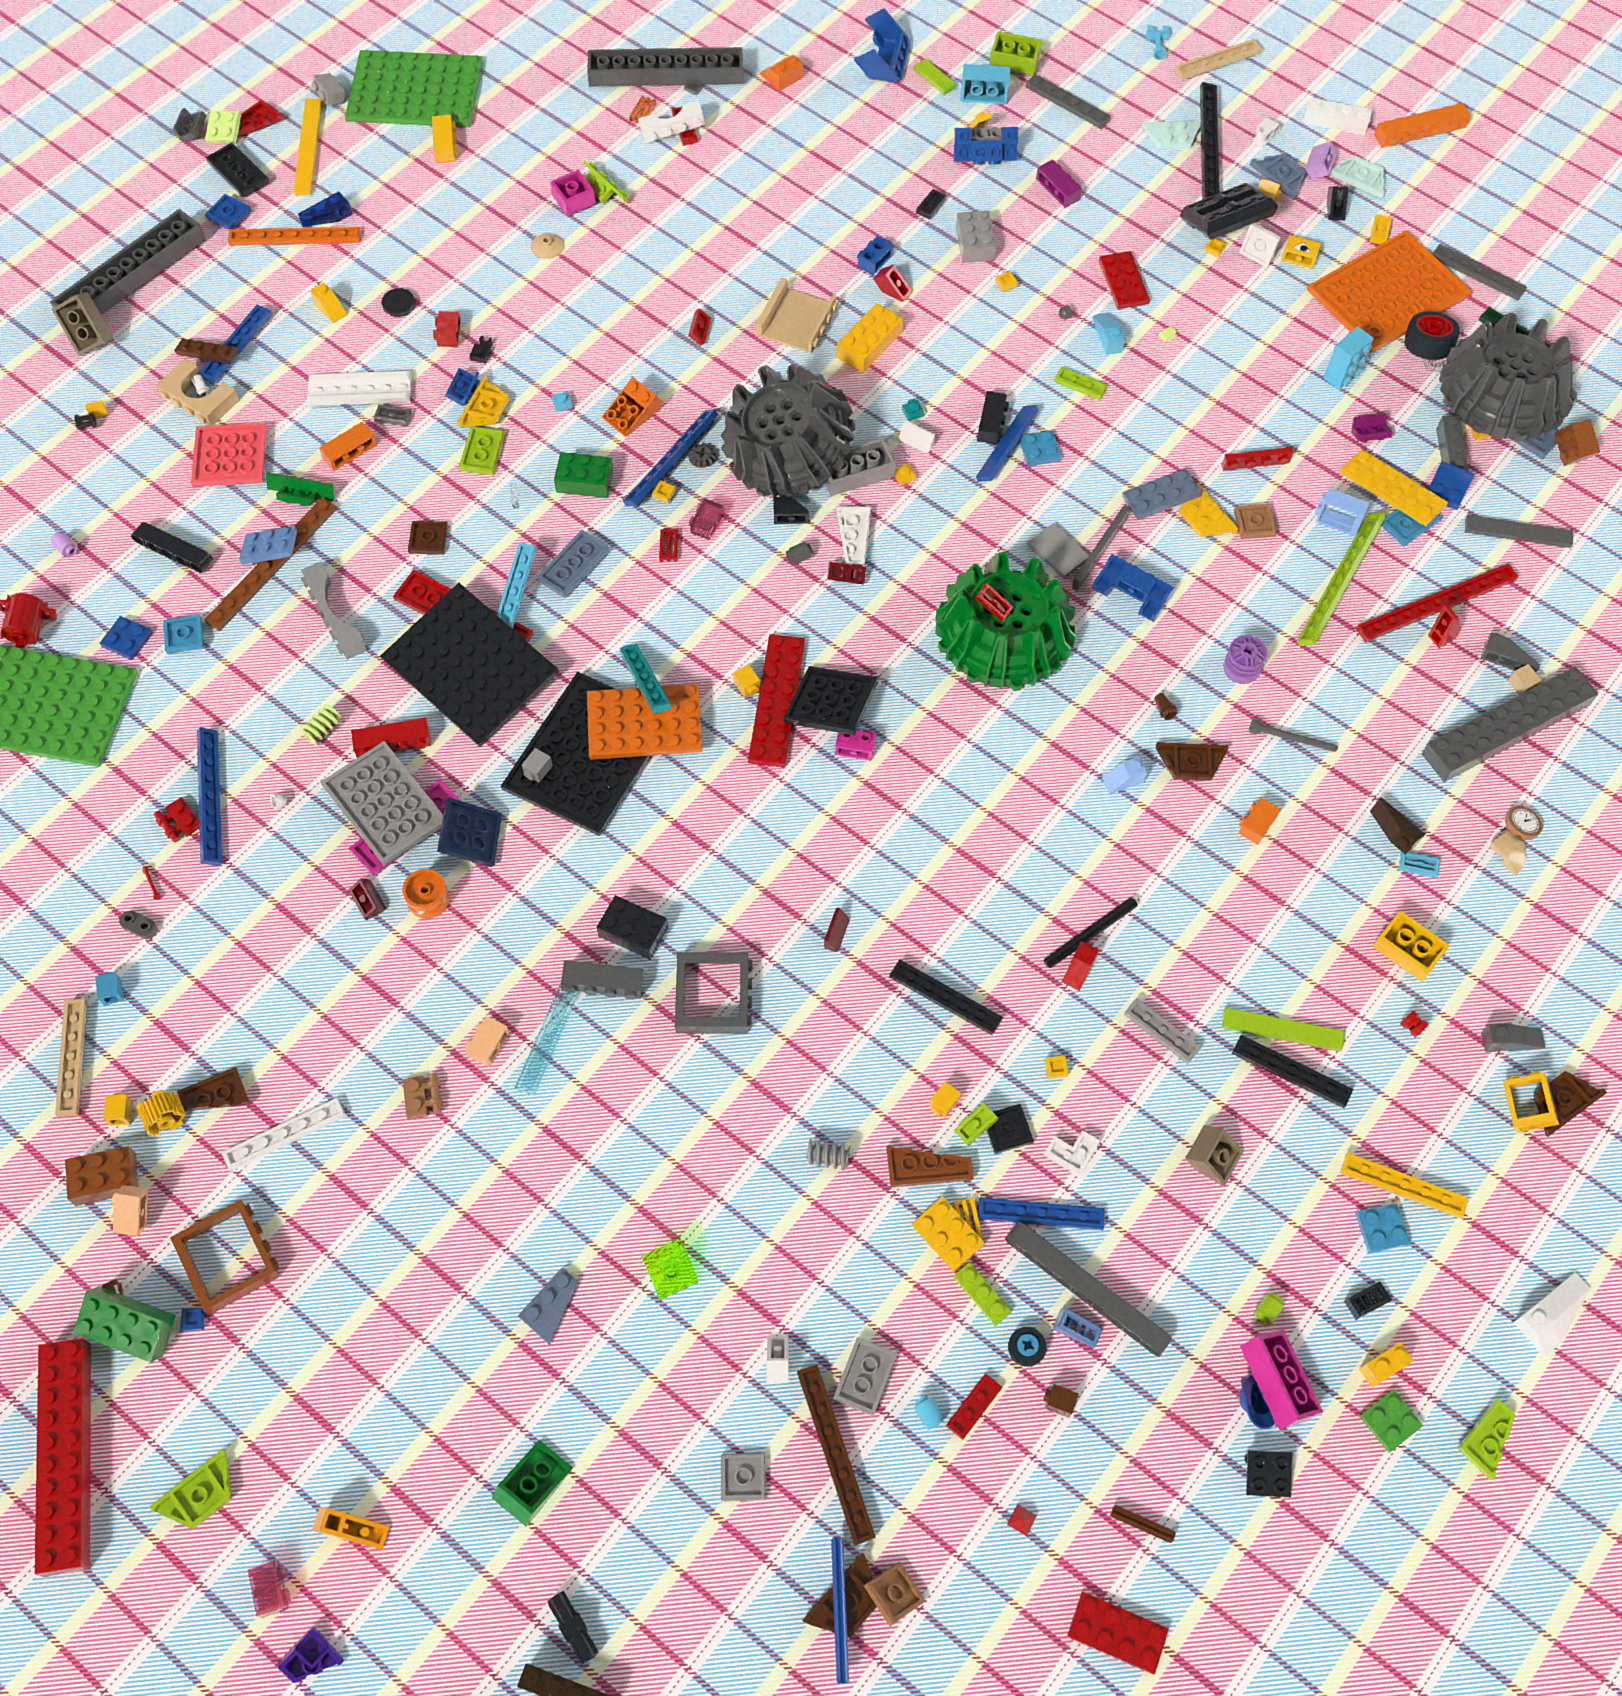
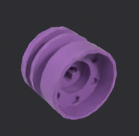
(1245, 659)

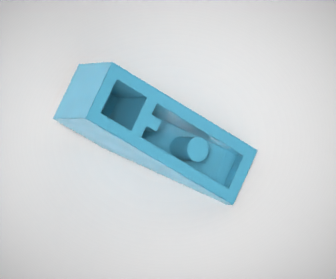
(1109, 333)

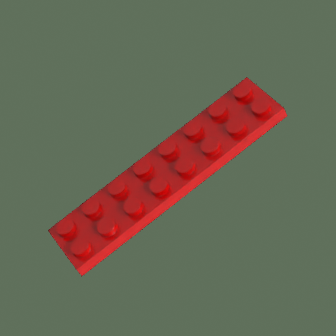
(423, 593)
(777, 690)

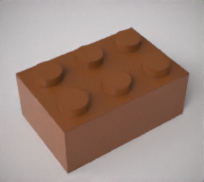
(100, 1175)

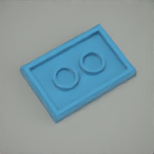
(1405, 528)

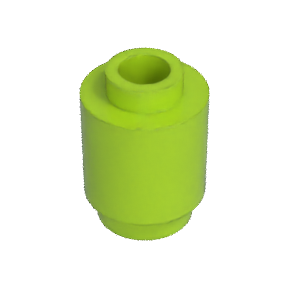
(1268, 1309)

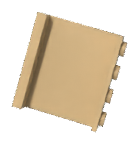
(795, 318)

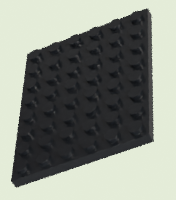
(469, 664)
(576, 786)

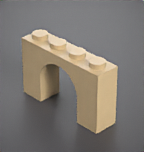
(205, 409)

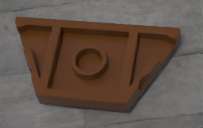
(1191, 760)
(1569, 1097)
(858, 1601)

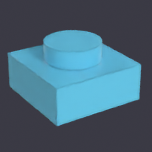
(562, 401)

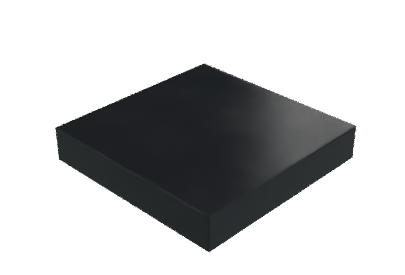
(1009, 1130)

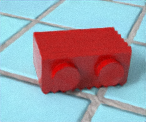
(447, 328)

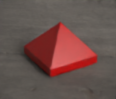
(1021, 1520)

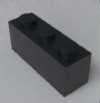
(992, 417)

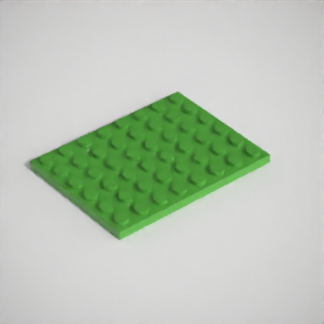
(413, 87)
(60, 704)

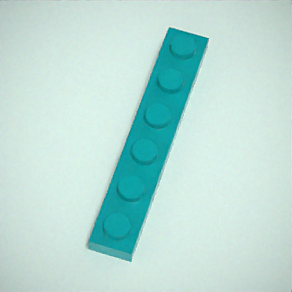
(645, 678)

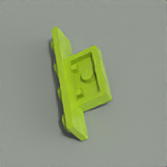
(603, 188)

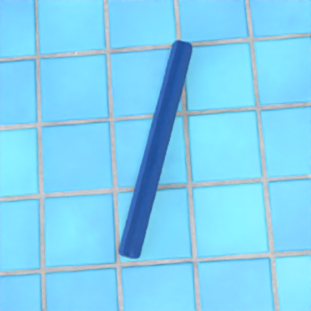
(840, 1616)

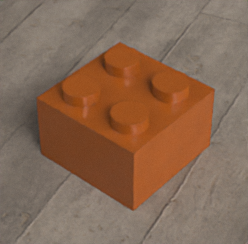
(1577, 442)

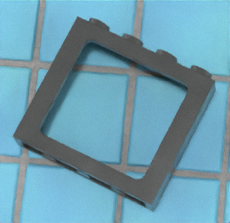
(713, 1025)

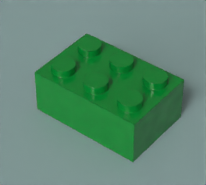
(583, 475)

